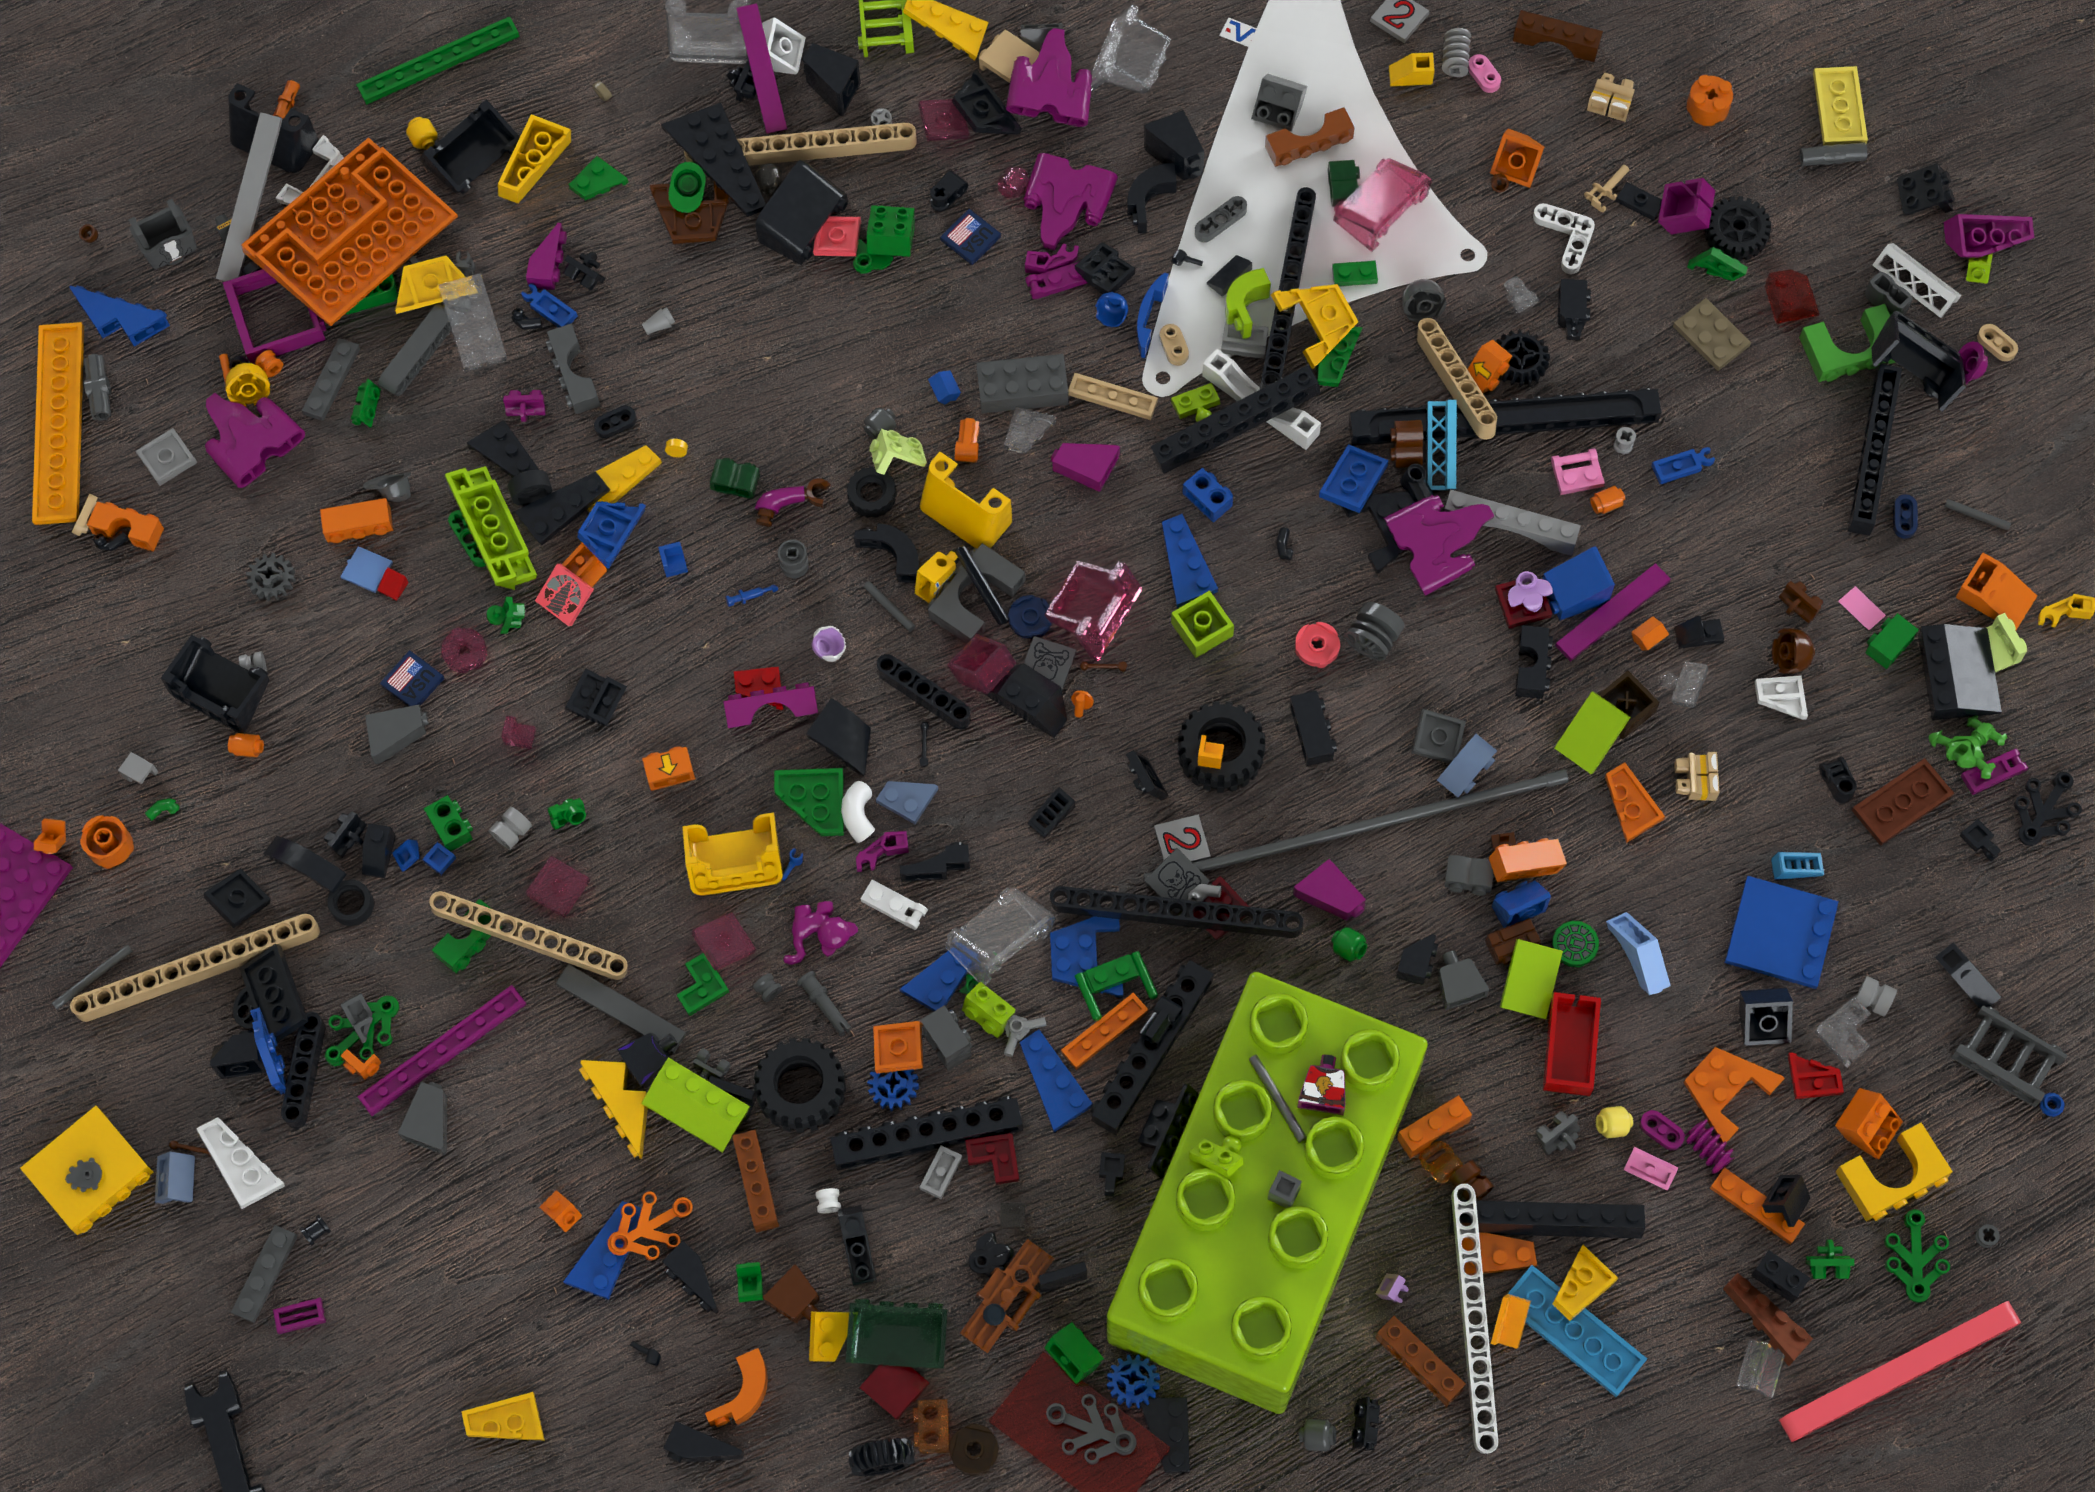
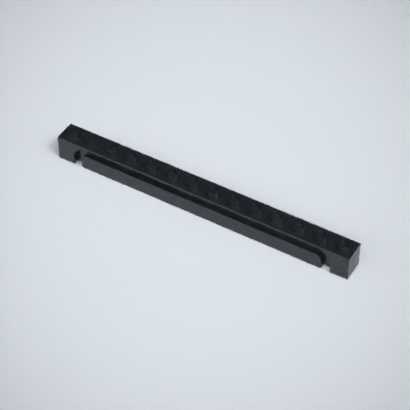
(1520, 415)

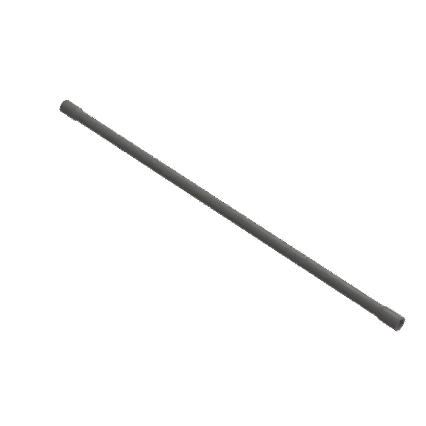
(1547, 780)

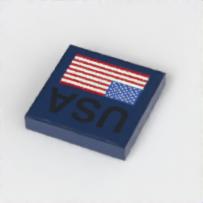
(970, 237)
(412, 680)

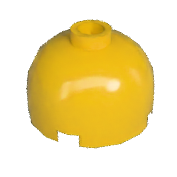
(247, 384)

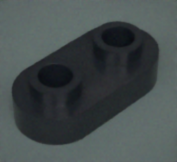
(614, 421)

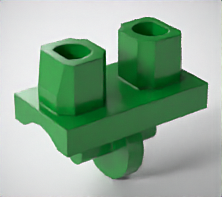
(509, 614)
(1819, 1263)

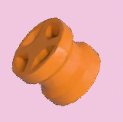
(269, 363)

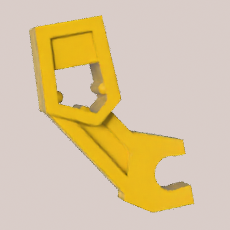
(2056, 610)

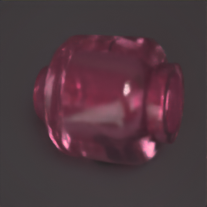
(1013, 182)

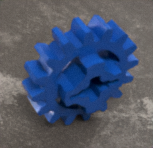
(902, 1086)
(1143, 1383)

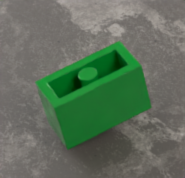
(1891, 641)
(1074, 1353)

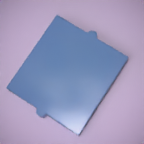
(366, 569)

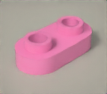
(1482, 72)

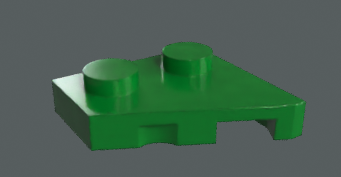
(596, 179)
(1718, 264)

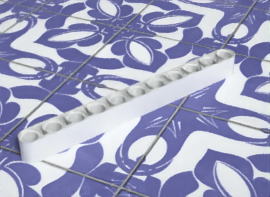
(1469, 1329)

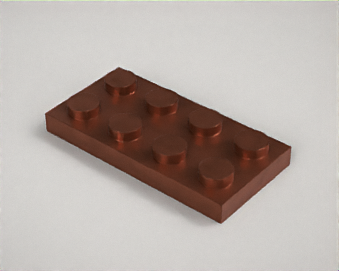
(1902, 801)

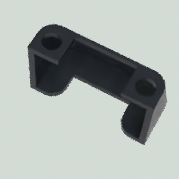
(293, 142)

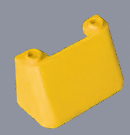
(733, 859)

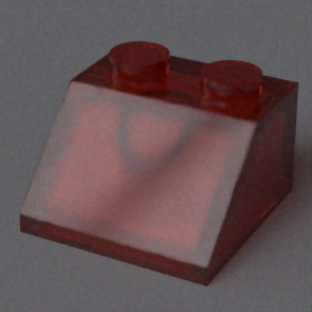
(1790, 296)

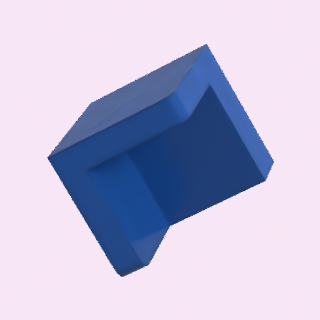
(673, 559)

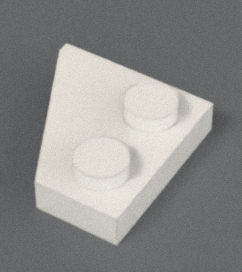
(1783, 695)

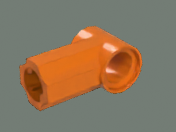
(967, 447)

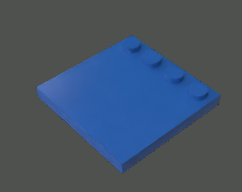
(1781, 932)

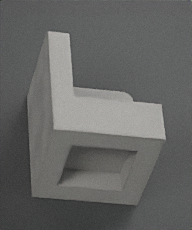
(136, 768)

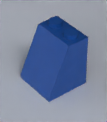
(1579, 584)

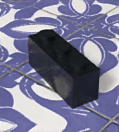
(1312, 728)

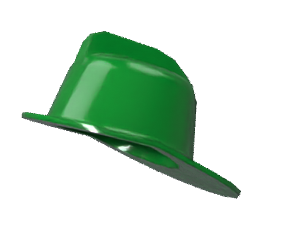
(687, 187)

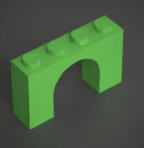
(1832, 362)

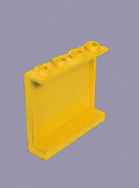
(87, 1138)

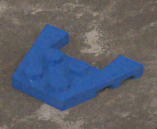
(1075, 950)

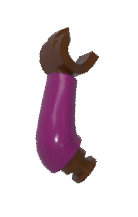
(774, 500)

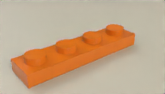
(1104, 1031)
(1750, 1202)

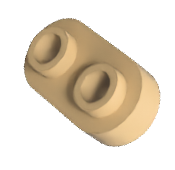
(1998, 342)
(1172, 343)
(81, 524)

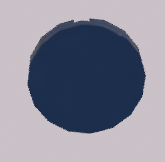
(1028, 617)

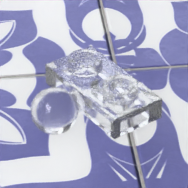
(1687, 685)

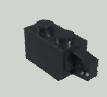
(1573, 307)

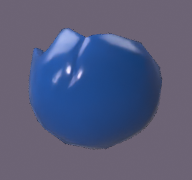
(1111, 309)

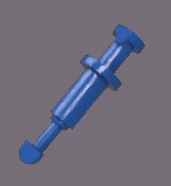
(750, 594)

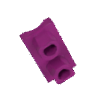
(524, 405)

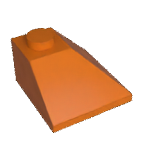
(1517, 157)

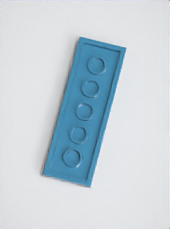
(1583, 1339)

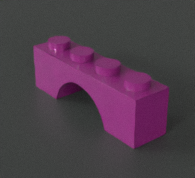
(741, 710)

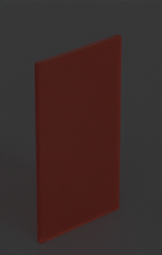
(1026, 1423)

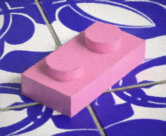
(1651, 1168)

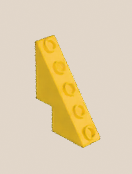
(622, 1104)

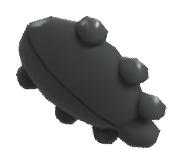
(85, 1175)

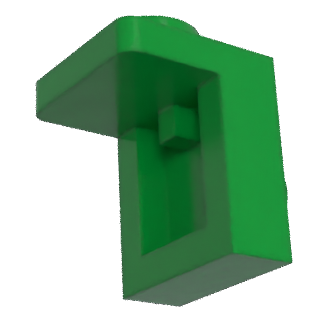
(749, 1282)

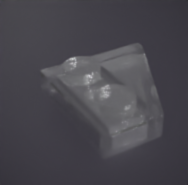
(1026, 429)

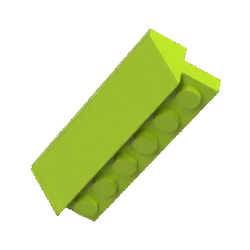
(492, 526)

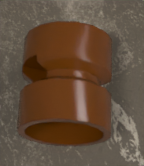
(1470, 1175)

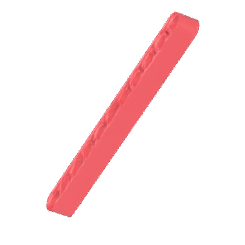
(1899, 1371)

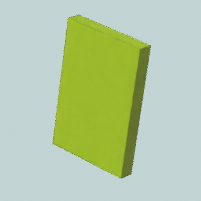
(1592, 732)
(1531, 979)

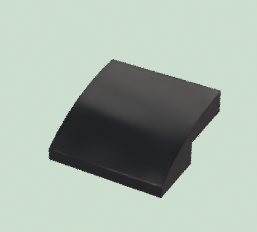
(1105, 269)
(595, 697)

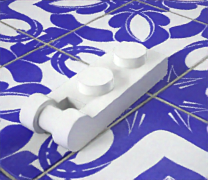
(893, 904)

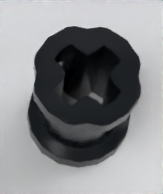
(315, 1230)

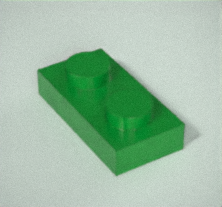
(1355, 273)

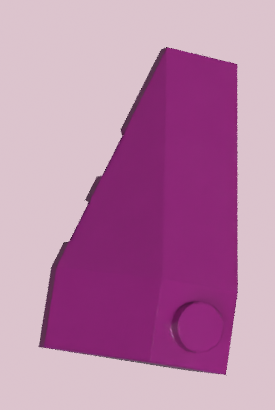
(1984, 234)

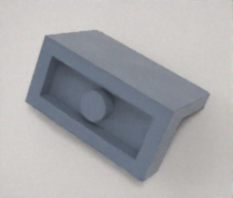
(174, 1177)

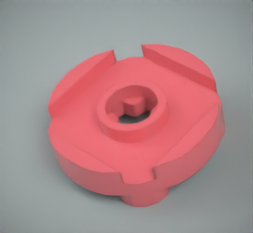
(1321, 656)

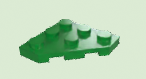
(814, 797)

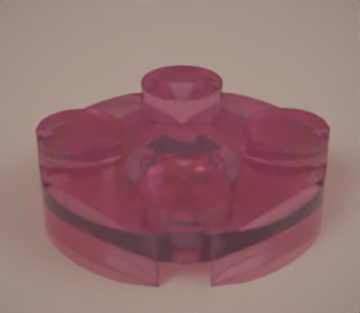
(460, 638)

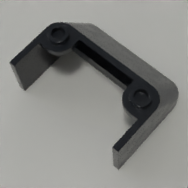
(1923, 356)

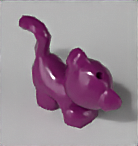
(831, 932)

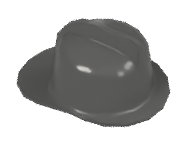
(392, 487)

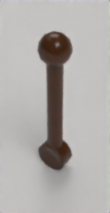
(1122, 666)
(174, 1145)

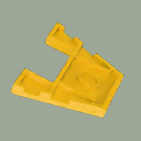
(1327, 313)

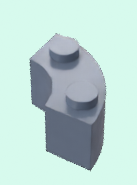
(1466, 766)

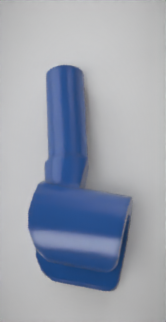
(793, 862)

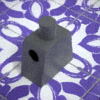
(1460, 981)

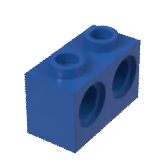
(1203, 497)

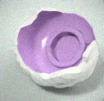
(828, 643)

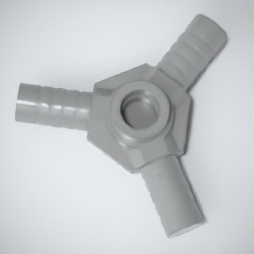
(1017, 1029)

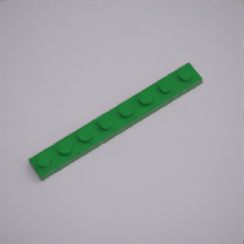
(437, 60)

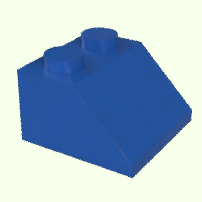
(1522, 903)

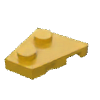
(827, 1335)

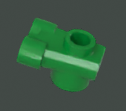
(569, 811)

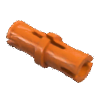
(286, 100)

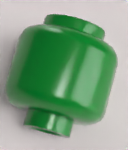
(1349, 944)

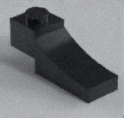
(952, 858)

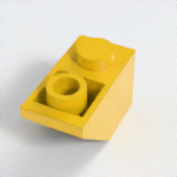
(1412, 70)

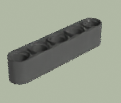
(416, 351)

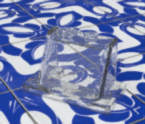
(1130, 54)

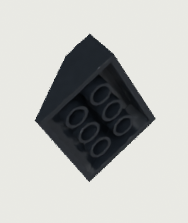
(1958, 671)

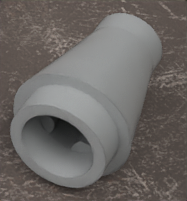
(660, 320)

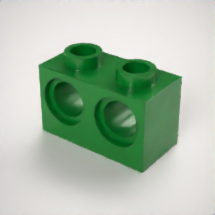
(447, 824)

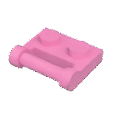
(1577, 478)

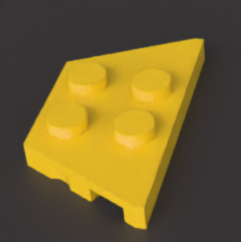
(421, 283)

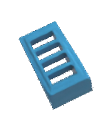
(1783, 870)

